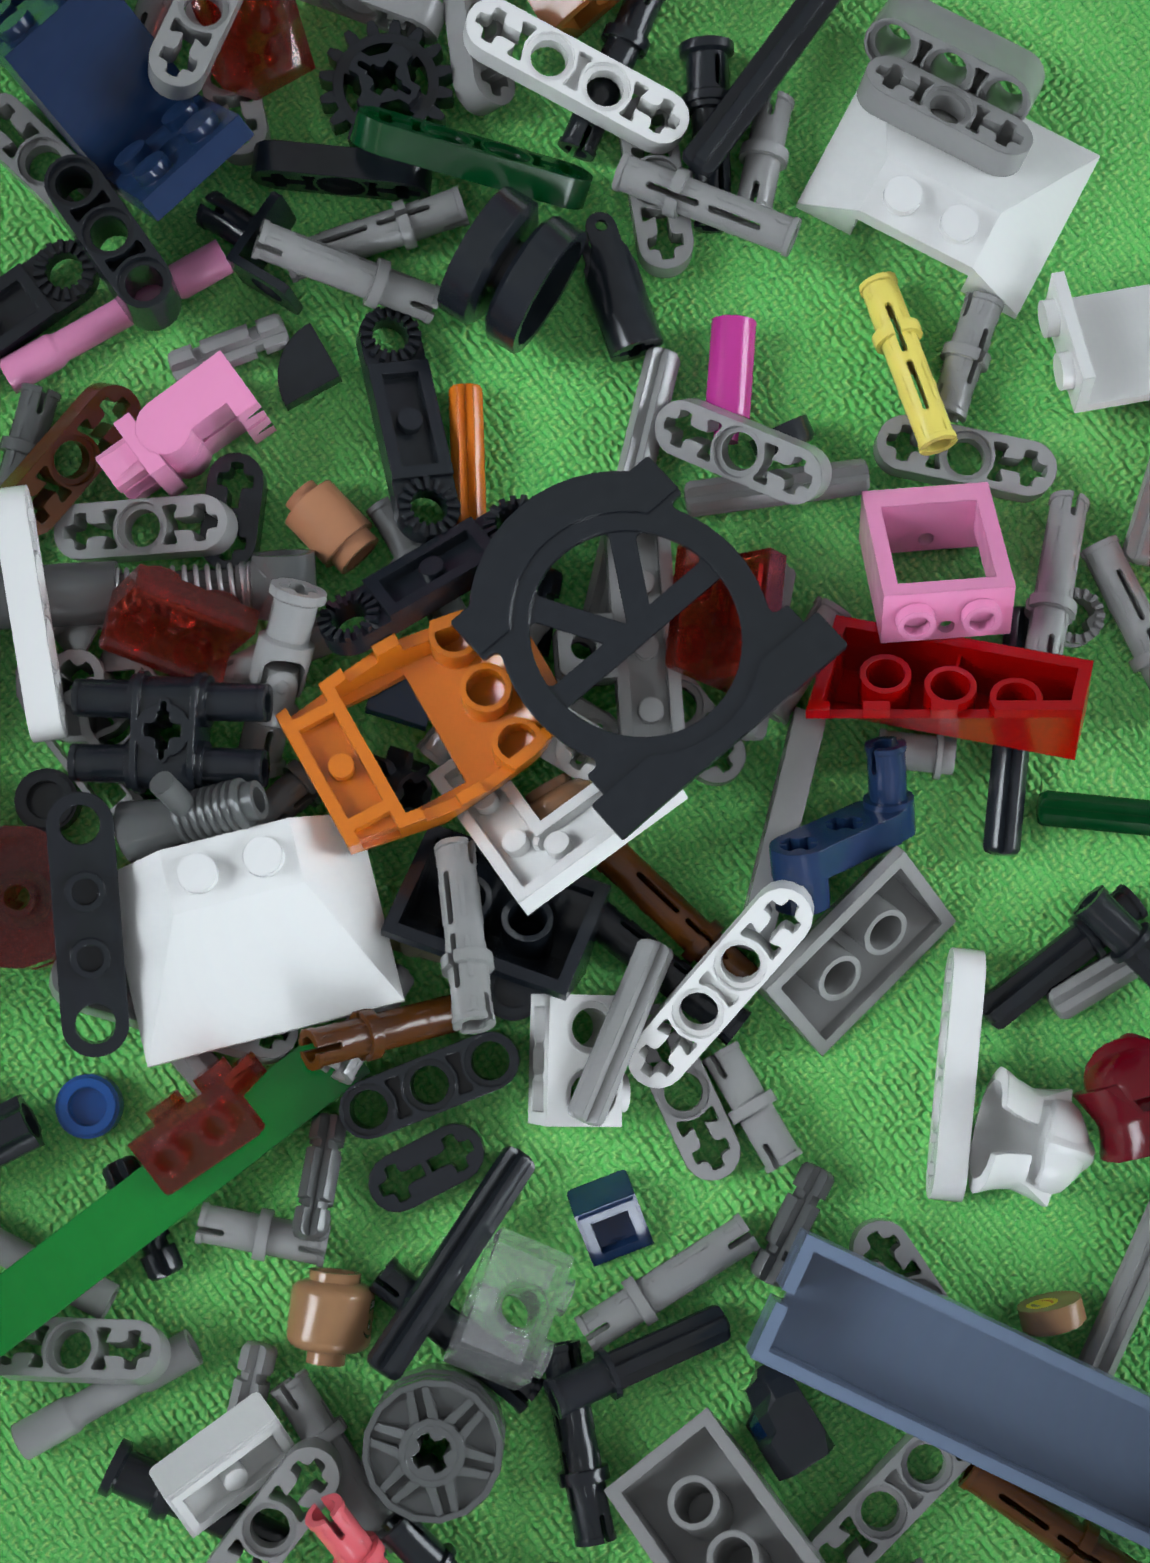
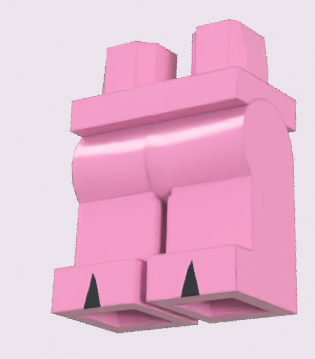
(183, 430)

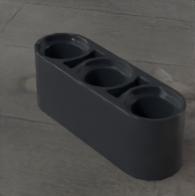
(105, 216)
(398, 1087)

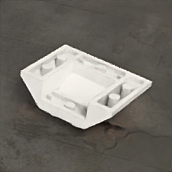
(947, 208)
(252, 937)

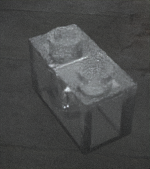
(483, 1337)

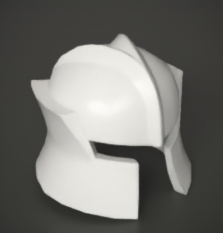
(1027, 1140)

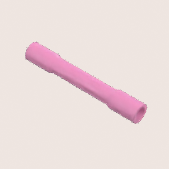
(55, 350)

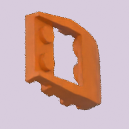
(466, 702)

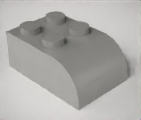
(707, 1503)

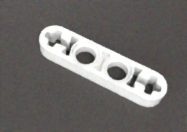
(581, 67)
(30, 617)
(726, 989)
(956, 1074)

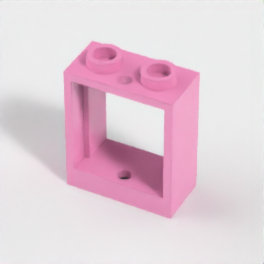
(935, 520)

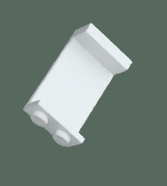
(1098, 344)

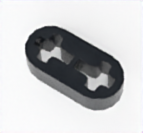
(250, 509)
(435, 1180)

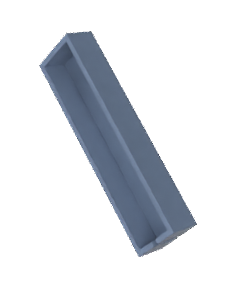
(961, 1383)

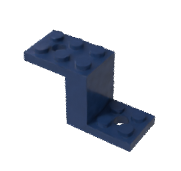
(91, 81)

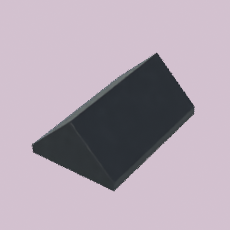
(533, 950)

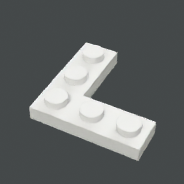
(535, 855)

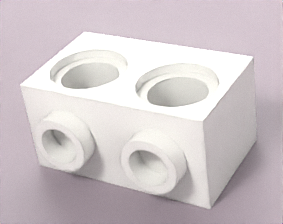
(559, 1059)

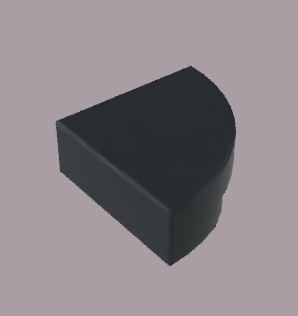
(305, 368)

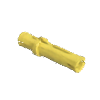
(884, 303)

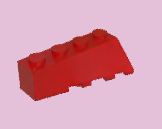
(956, 689)

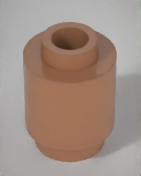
(330, 525)

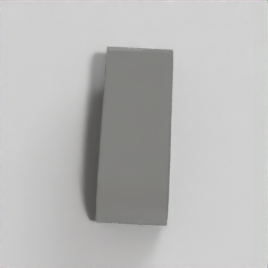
(940, 31)

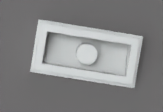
(222, 1464)

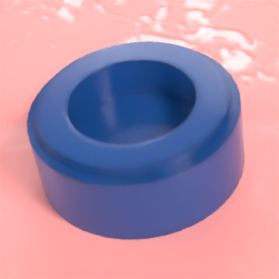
(89, 1106)

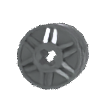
(448, 1406)

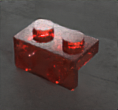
(262, 47)
(175, 623)
(201, 1128)

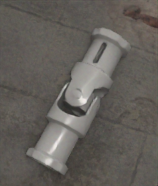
(282, 641)

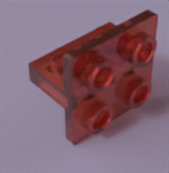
(707, 634)

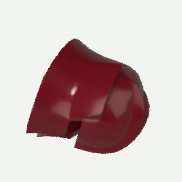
(1119, 1097)

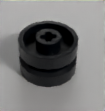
(511, 269)

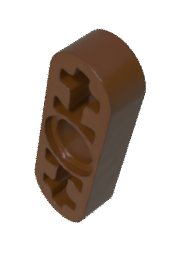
(87, 414)

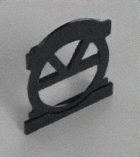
(631, 771)

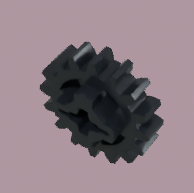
(379, 63)

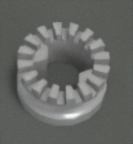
(1092, 624)

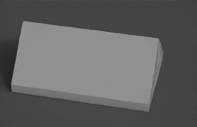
(857, 950)

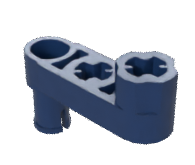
(851, 833)

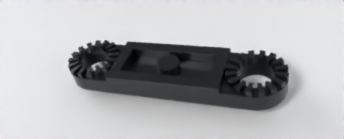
(32, 302)
(407, 424)
(413, 584)
(87, 925)

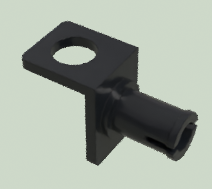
(241, 229)

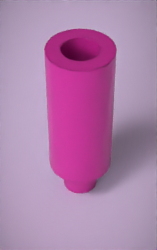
(731, 365)

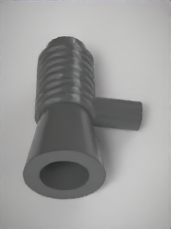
(186, 815)

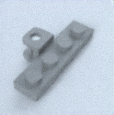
(645, 689)

